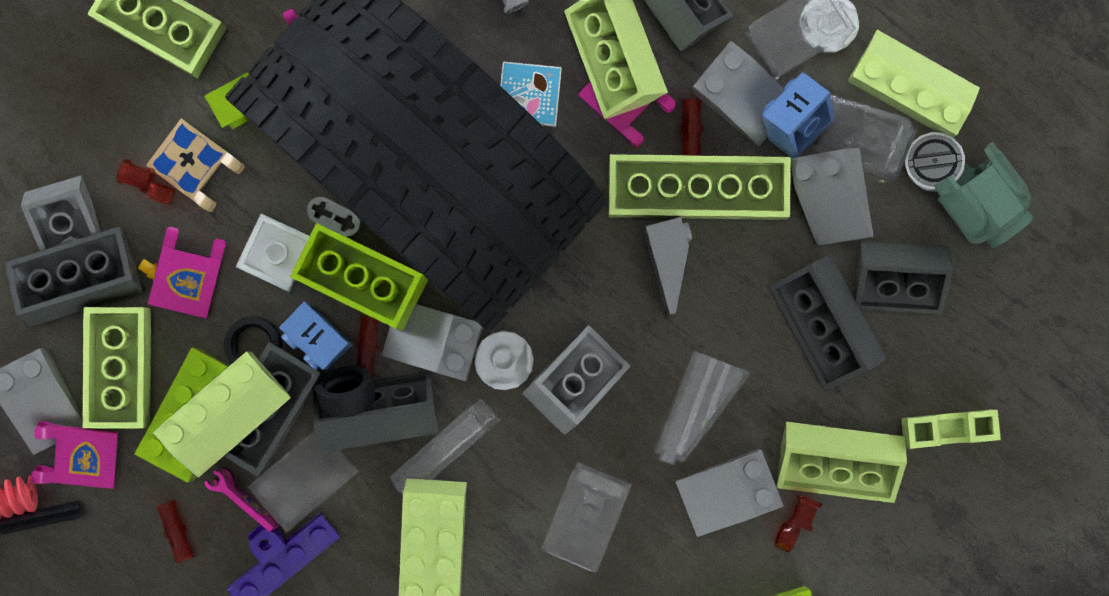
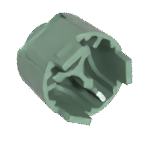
(988, 200)

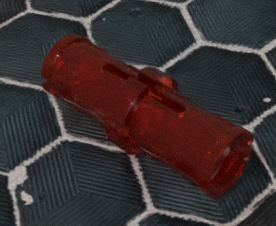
(692, 127)
(367, 344)
(175, 531)

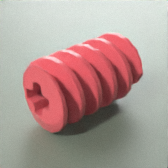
(18, 498)

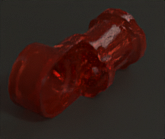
(143, 179)
(801, 518)

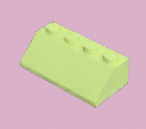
(615, 54)
(914, 84)
(222, 414)
(841, 462)

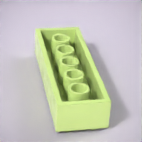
(699, 187)

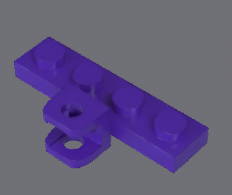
(281, 557)

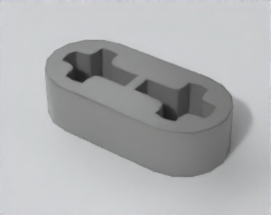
(337, 210)

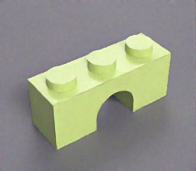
(951, 428)

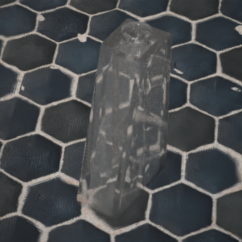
(698, 402)
(447, 445)

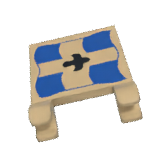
(189, 161)

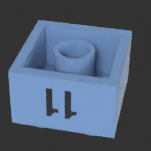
(798, 115)
(315, 336)

